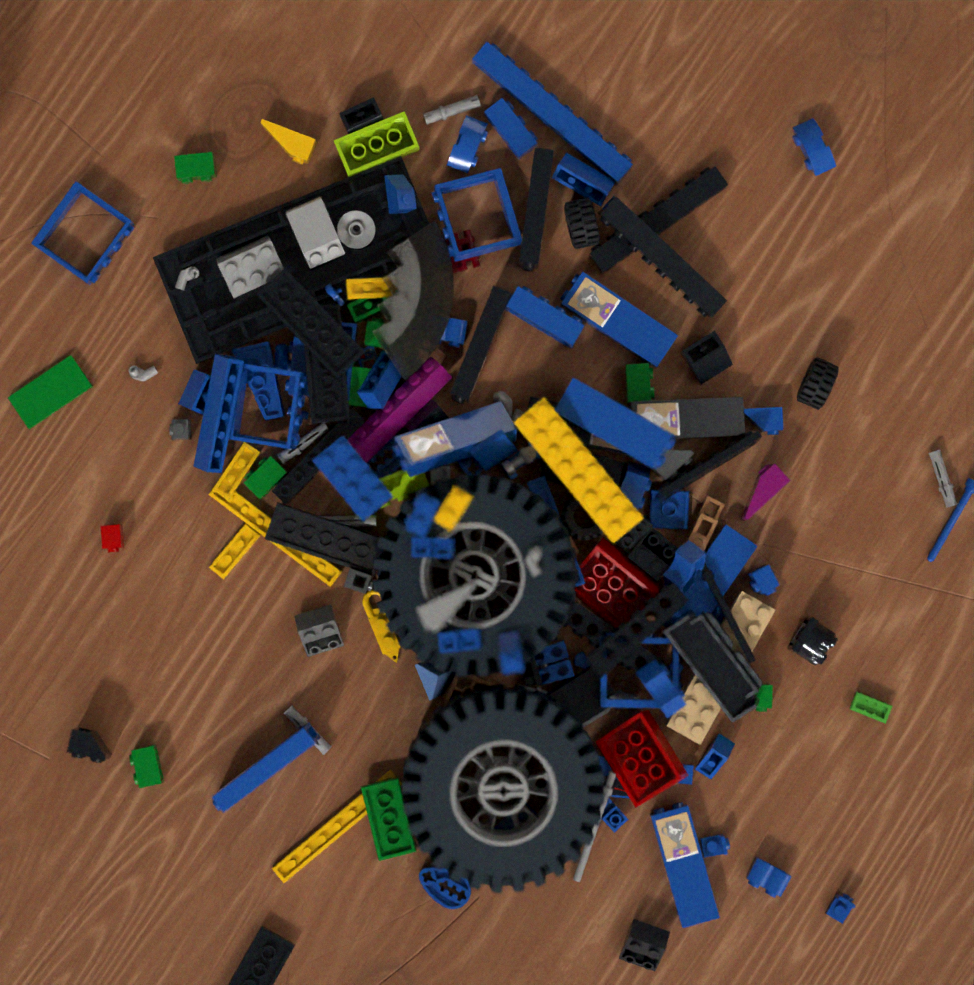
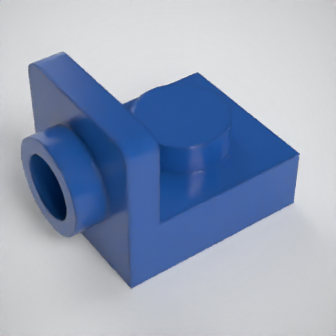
(715, 845)
(840, 907)

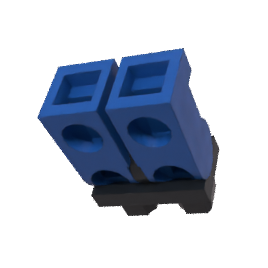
(544, 671)

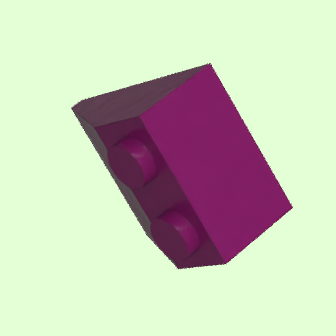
(766, 485)

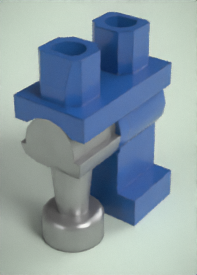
(521, 458)

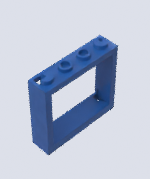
(470, 181)
(59, 214)
(297, 404)
(637, 703)

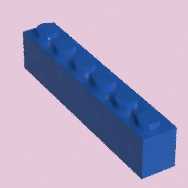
(218, 413)

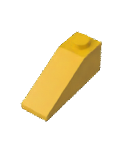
(295, 144)

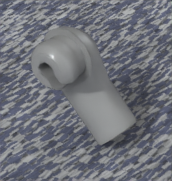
(186, 275)
(142, 375)
(505, 399)
(532, 560)

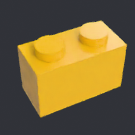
(453, 508)

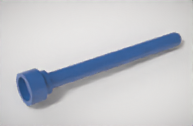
(969, 490)

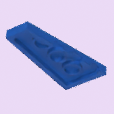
(263, 384)

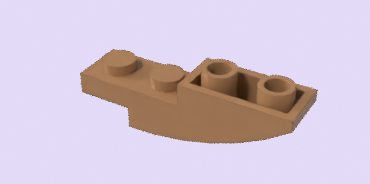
(705, 523)

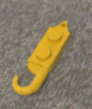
(387, 641)

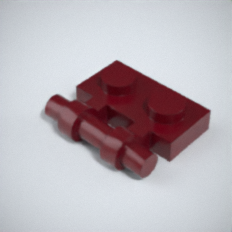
(468, 240)

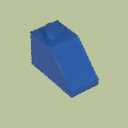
(399, 194)
(766, 419)
(511, 652)
(715, 756)

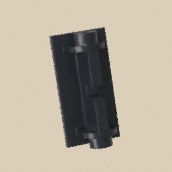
(634, 535)

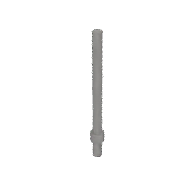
(586, 850)

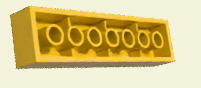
(578, 470)

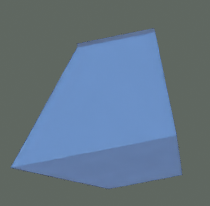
(433, 680)

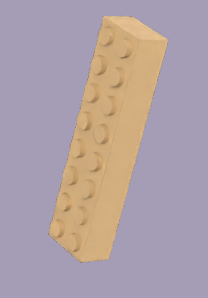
(701, 708)

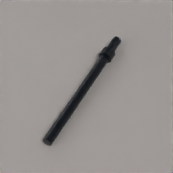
(708, 577)

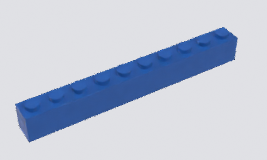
(551, 112)

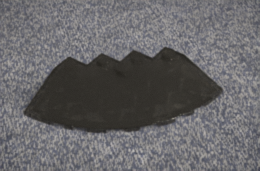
(420, 299)

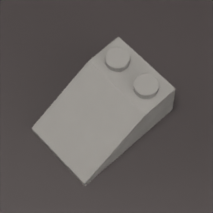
(315, 232)
(444, 608)

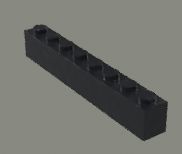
(662, 216)
(662, 256)

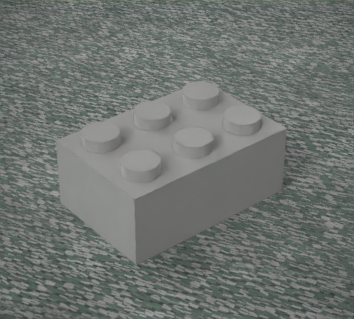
(250, 266)

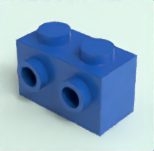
(423, 515)
(763, 580)

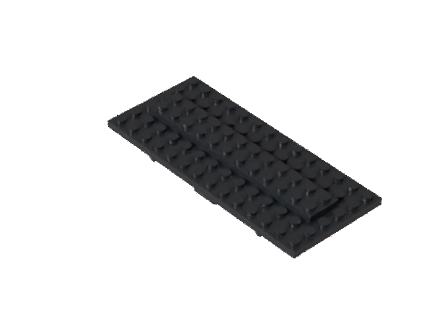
(220, 323)

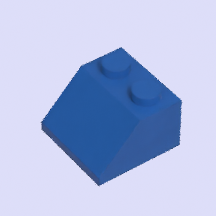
(196, 392)

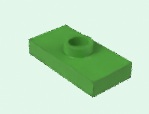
(870, 707)

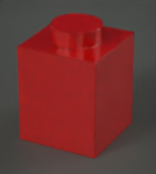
(112, 537)

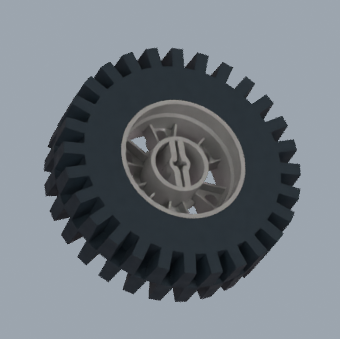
(541, 600)
(541, 840)

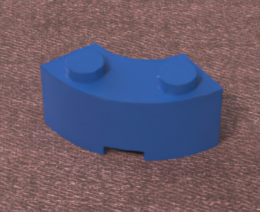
(464, 151)
(817, 155)
(685, 566)
(661, 688)

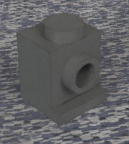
(180, 429)
(351, 581)

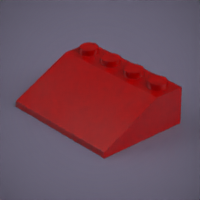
(614, 584)
(642, 758)

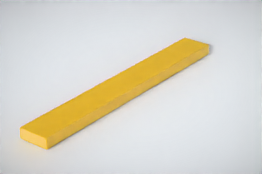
(260, 522)
(324, 836)

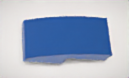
(613, 816)

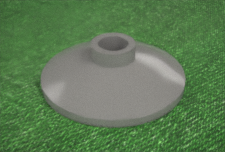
(354, 238)

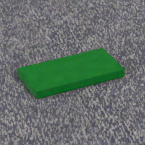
(50, 392)
(387, 818)

